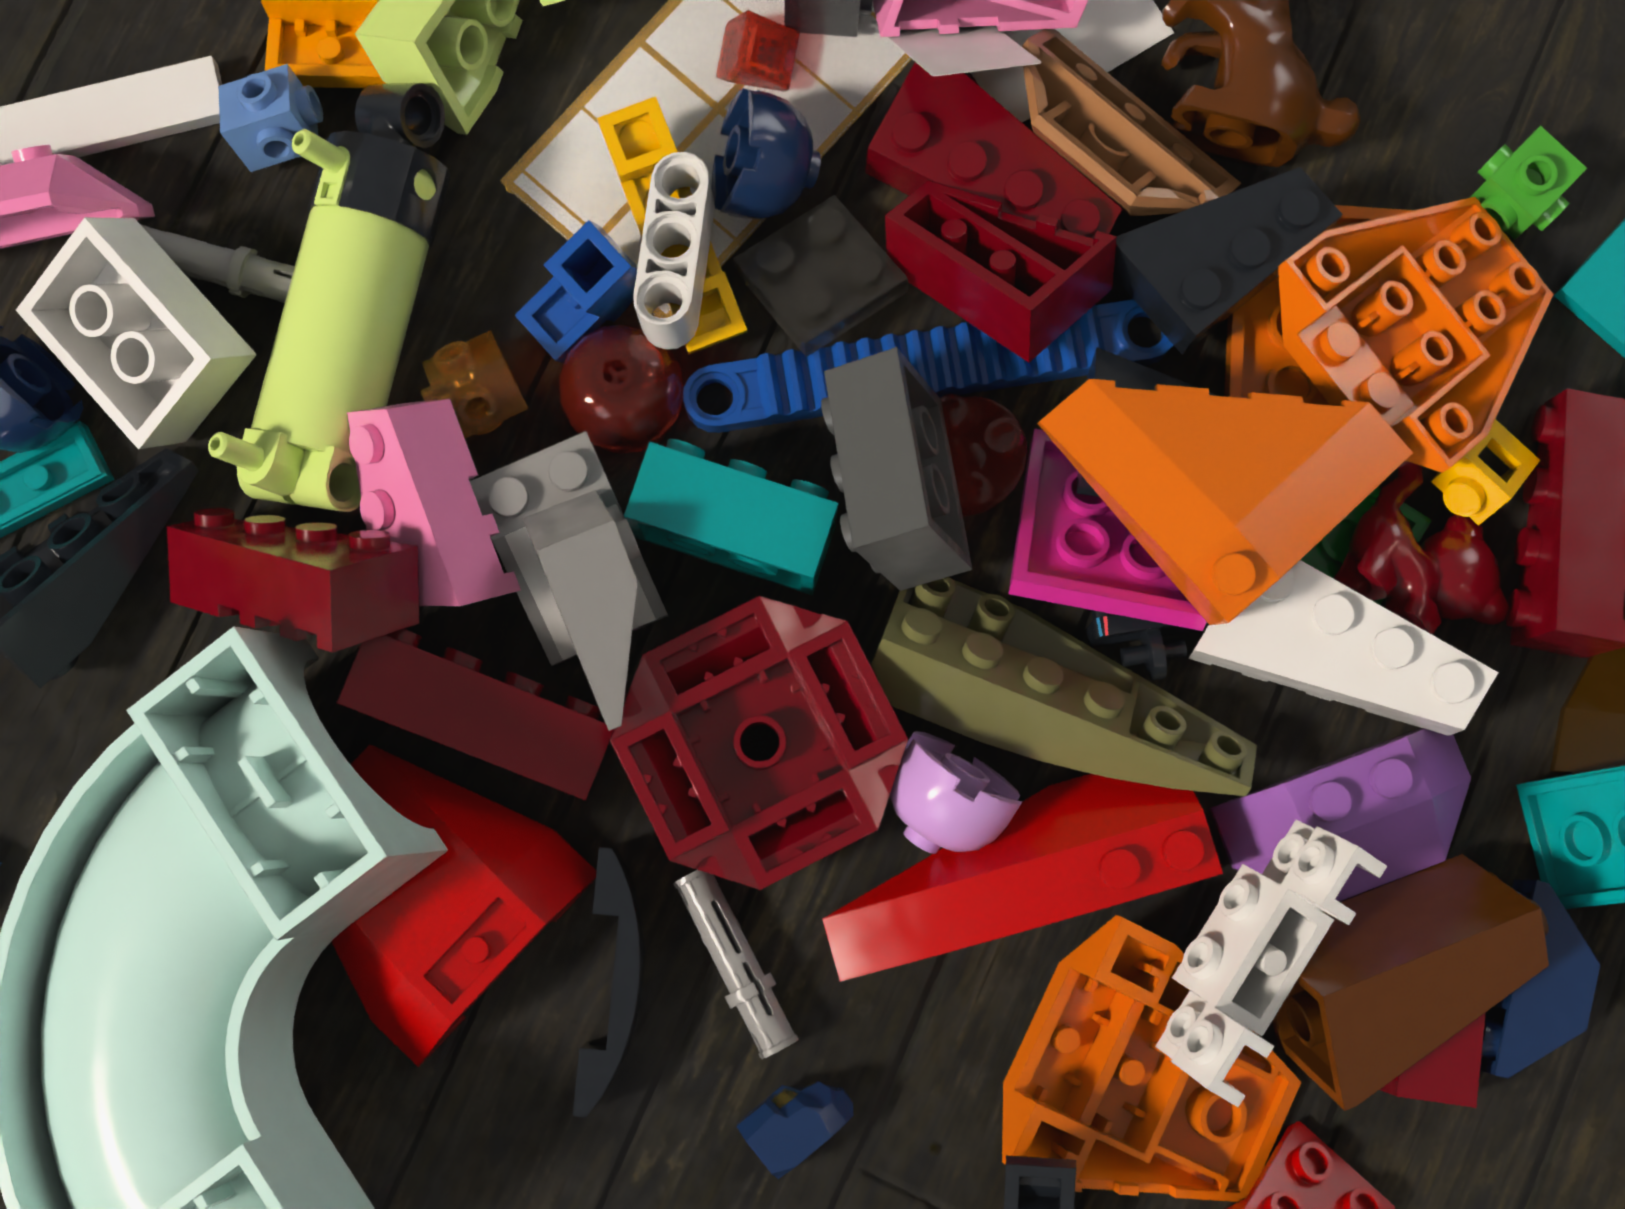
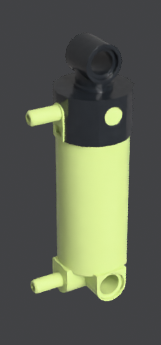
(347, 298)

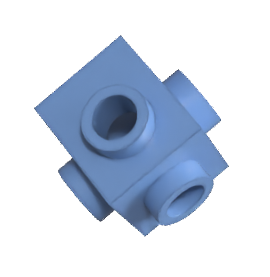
(264, 115)

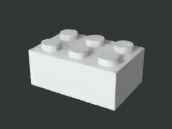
(135, 331)

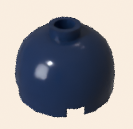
(765, 157)
(33, 396)

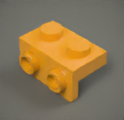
(320, 41)

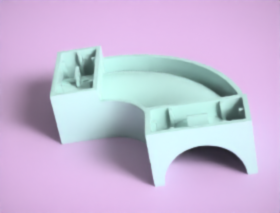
(171, 944)

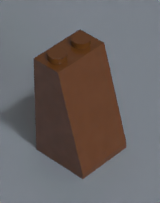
(1408, 975)

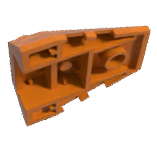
(1115, 1103)

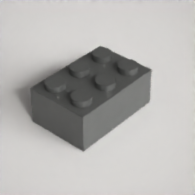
(895, 470)

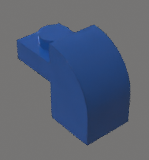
(588, 287)

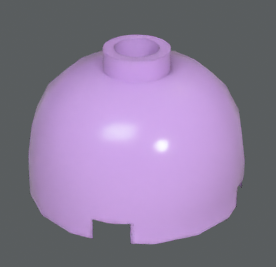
(949, 798)

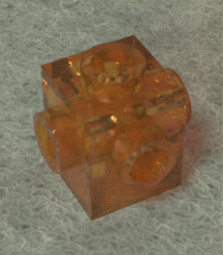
(475, 382)

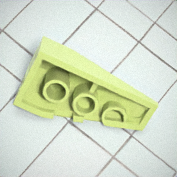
(444, 46)

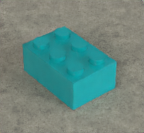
(732, 515)

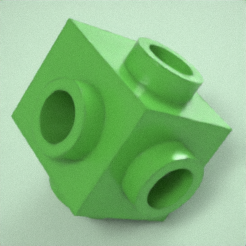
(1528, 183)

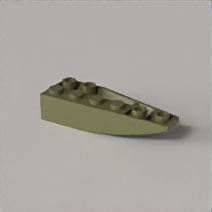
(1047, 695)

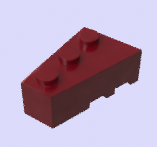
(996, 269)

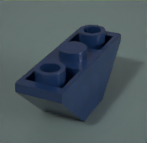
(1551, 1004)

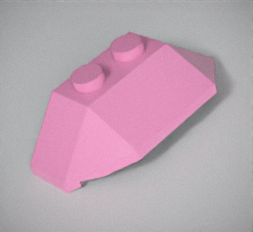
(52, 194)

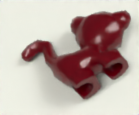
(1443, 577)

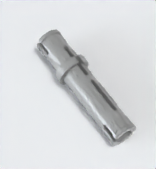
(236, 269)
(736, 963)

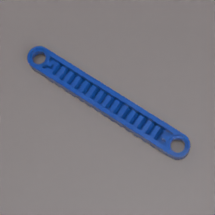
(948, 359)

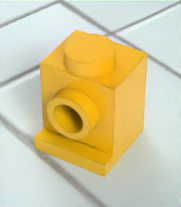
(1474, 488)

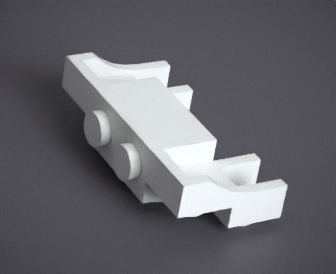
(1256, 952)

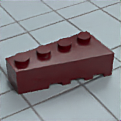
(968, 141)
(294, 577)
(476, 713)

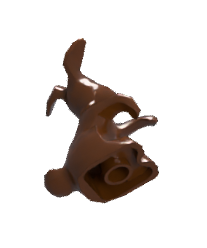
(1263, 89)

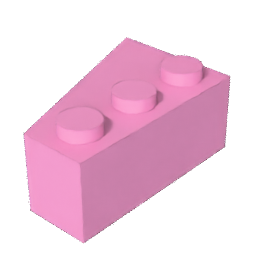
(419, 490)

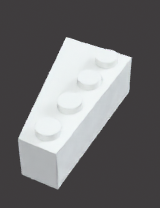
(1350, 651)

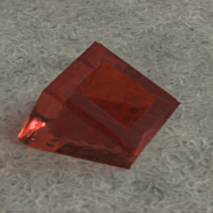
(757, 52)

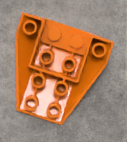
(1417, 320)

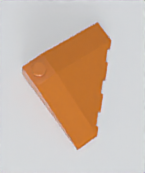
(1221, 483)

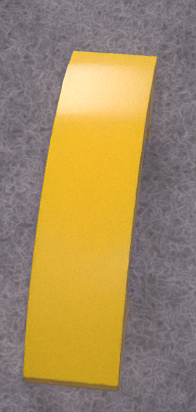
(636, 143)

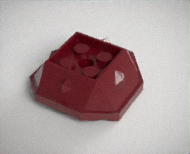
(746, 671)

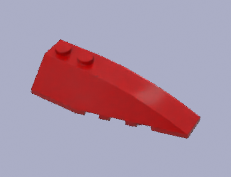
(1057, 859)

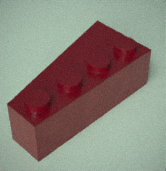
(1574, 530)

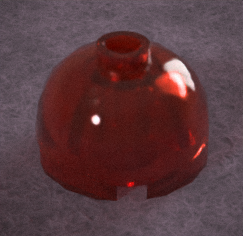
(628, 413)

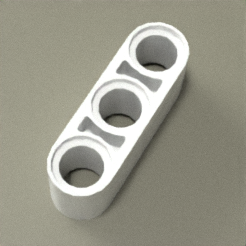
(671, 223)

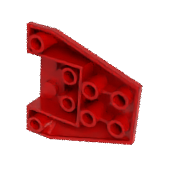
(464, 916)

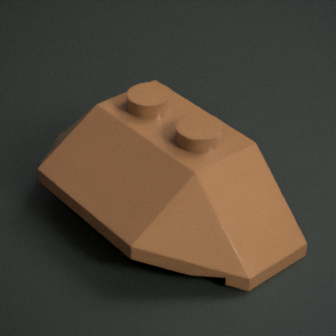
(1114, 134)

